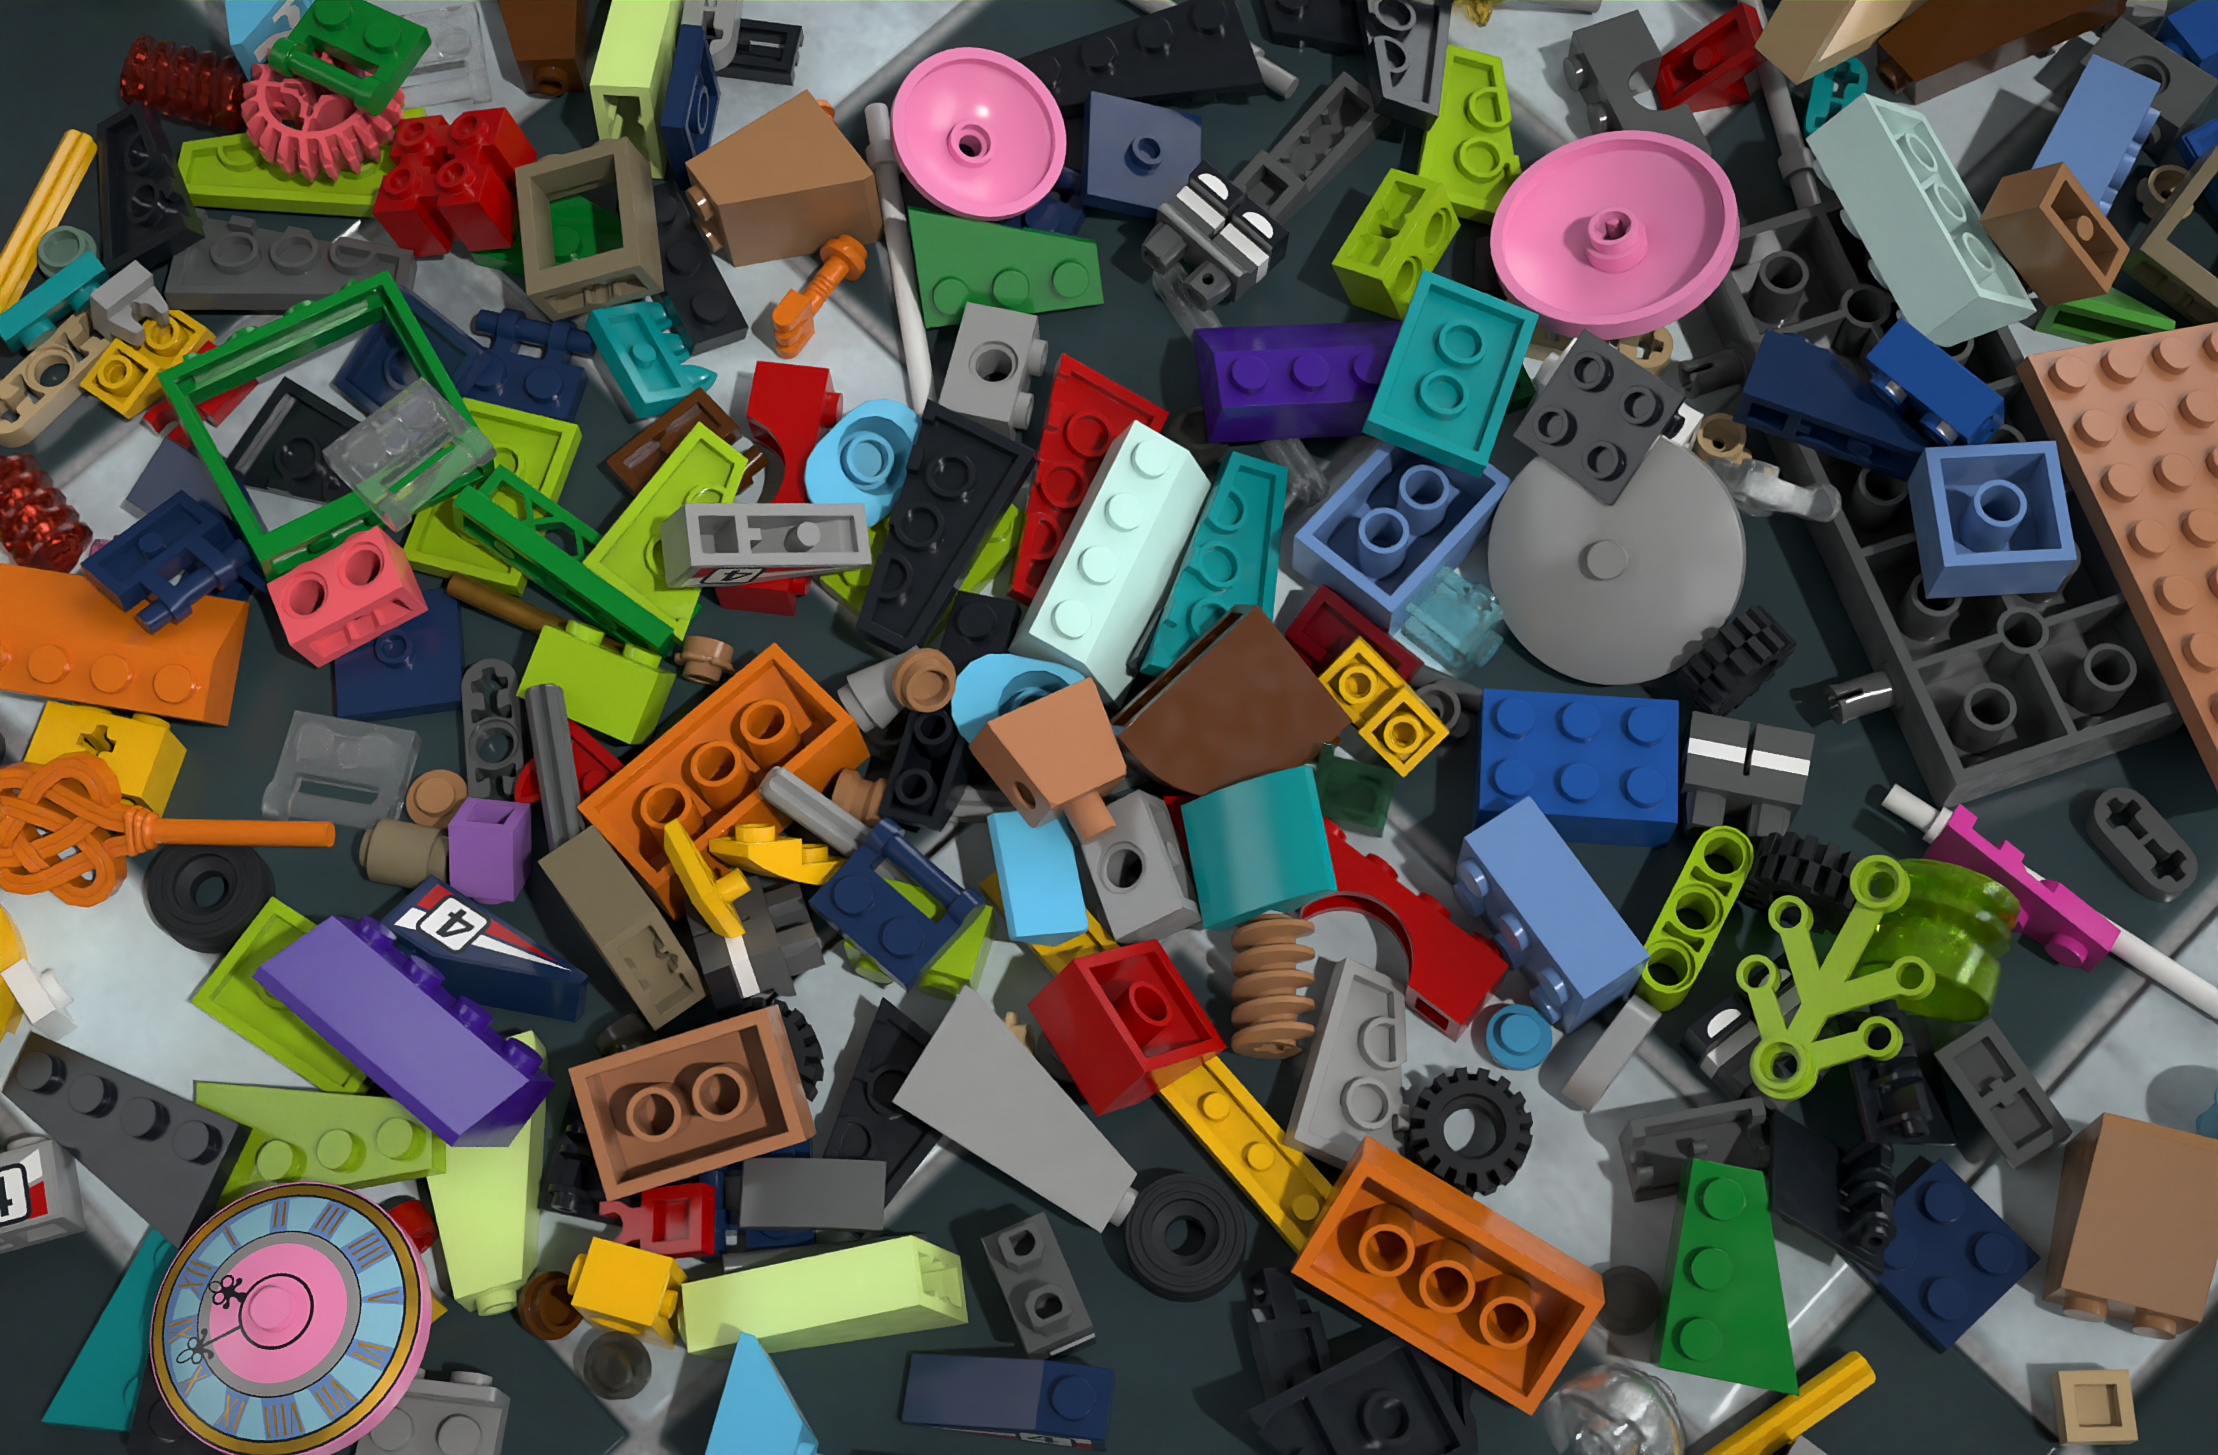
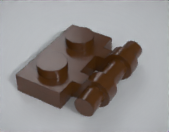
(647, 452)

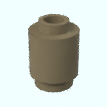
(405, 853)

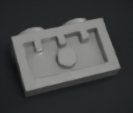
(442, 1419)

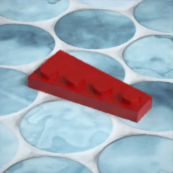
(1077, 430)

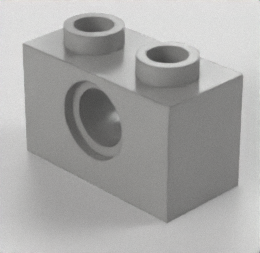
(995, 343)
(1165, 893)

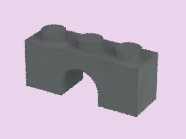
(1612, 65)

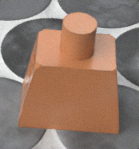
(1056, 759)

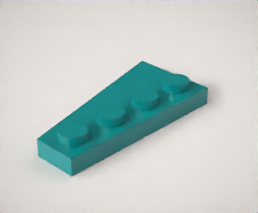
(1228, 558)

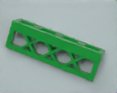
(550, 566)

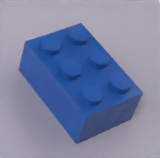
(1587, 761)

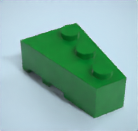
(1723, 1283)

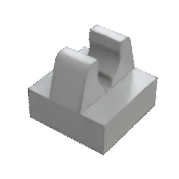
(124, 302)

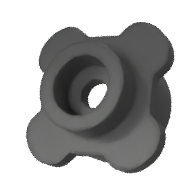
(1443, 697)

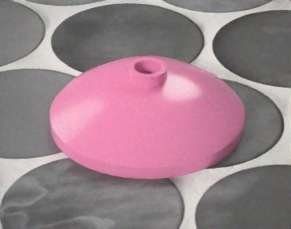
(994, 109)

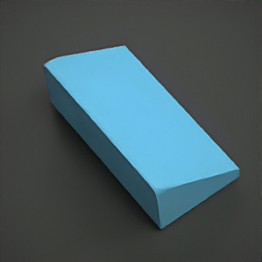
(1037, 879)

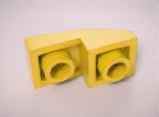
(127, 373)
(1383, 706)
(782, 857)

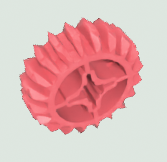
(332, 130)

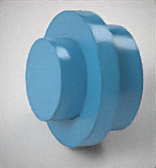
(1518, 1037)

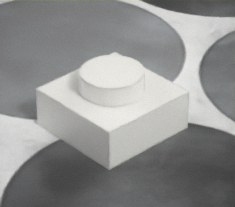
(41, 998)

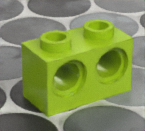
(1393, 242)

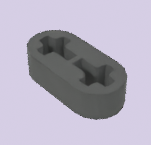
(2141, 844)

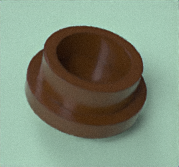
(547, 1306)

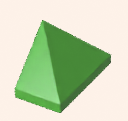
(2102, 319)

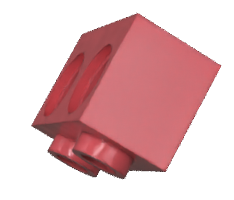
(351, 607)

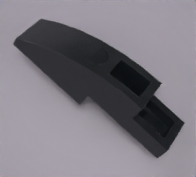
(932, 756)

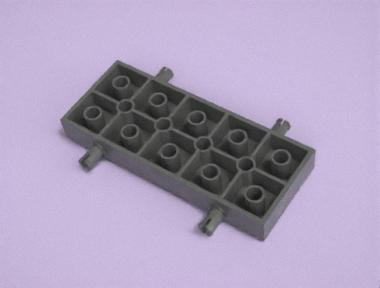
(1976, 682)

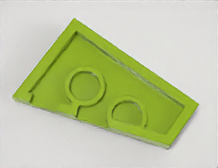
(1471, 138)
(631, 551)

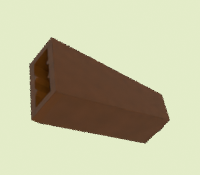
(1967, 39)
(548, 43)

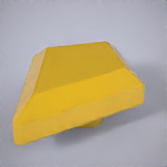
(707, 893)

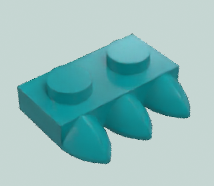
(33, 317)
(646, 358)

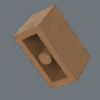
(2054, 234)

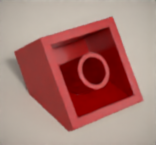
(1124, 1025)

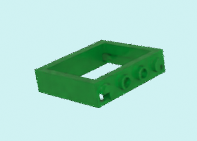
(262, 349)

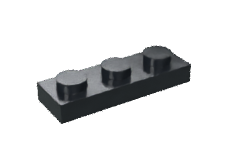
(692, 282)

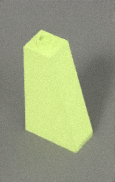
(635, 74)
(491, 1212)
(826, 1299)

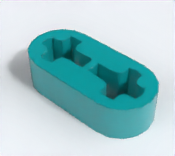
(1820, 102)

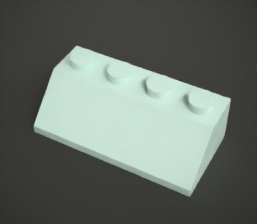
(1917, 222)
(1116, 561)

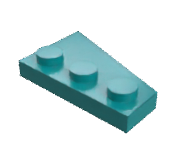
(109, 1370)

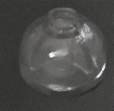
(1615, 1413)

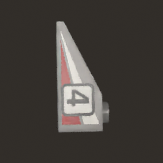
(761, 542)
(38, 1194)

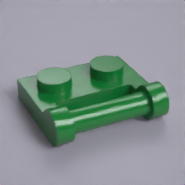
(359, 36)

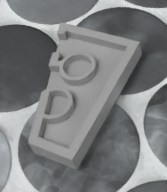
(1353, 1069)

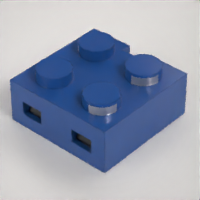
(1934, 388)

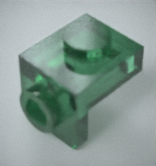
(1352, 791)

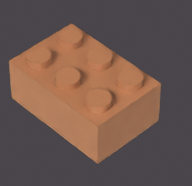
(692, 1102)

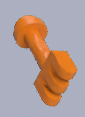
(794, 314)

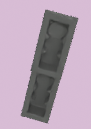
(1313, 150)

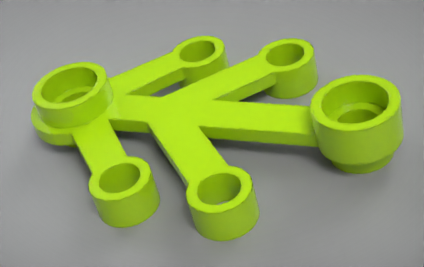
(1827, 989)

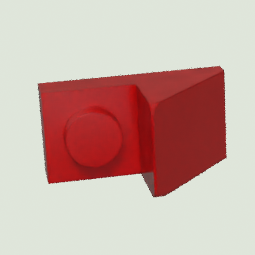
(1712, 63)

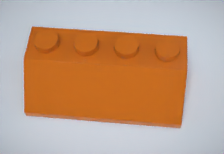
(81, 647)
(713, 765)
(1449, 1275)

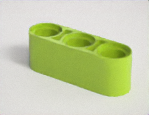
(1708, 894)

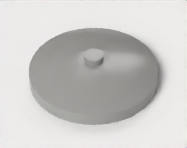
(1619, 585)

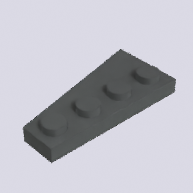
(273, 269)

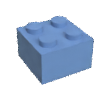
(1991, 519)

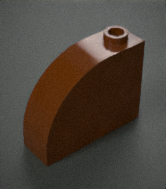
(1229, 710)

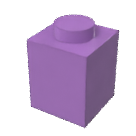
(490, 849)

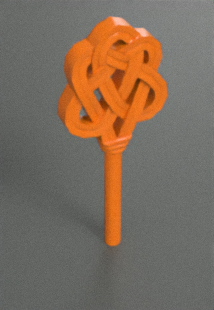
(82, 812)

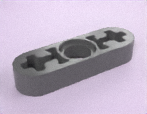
(481, 726)

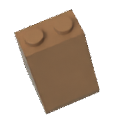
(783, 187)
(2135, 1226)

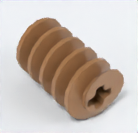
(1269, 986)

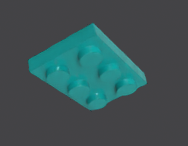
(1451, 374)

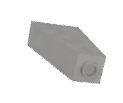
(1007, 1109)

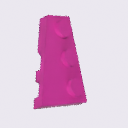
(2049, 911)

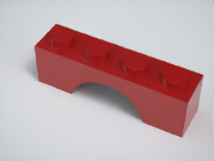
(788, 416)
(1447, 968)

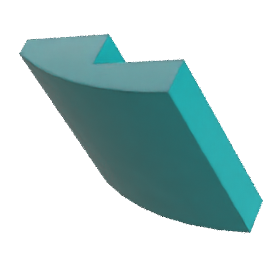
(1258, 848)

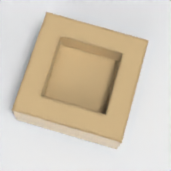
(2094, 1407)

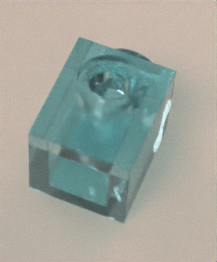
(1454, 622)

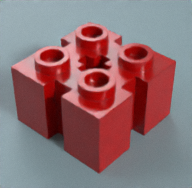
(453, 182)

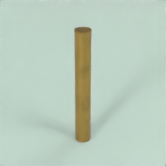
(507, 606)

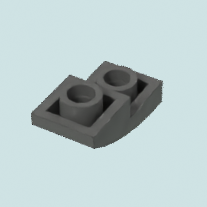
(812, 1194)

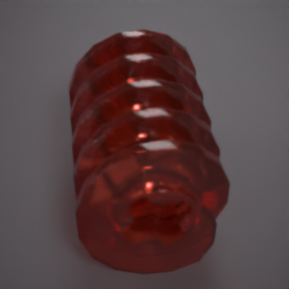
(184, 82)
(36, 519)

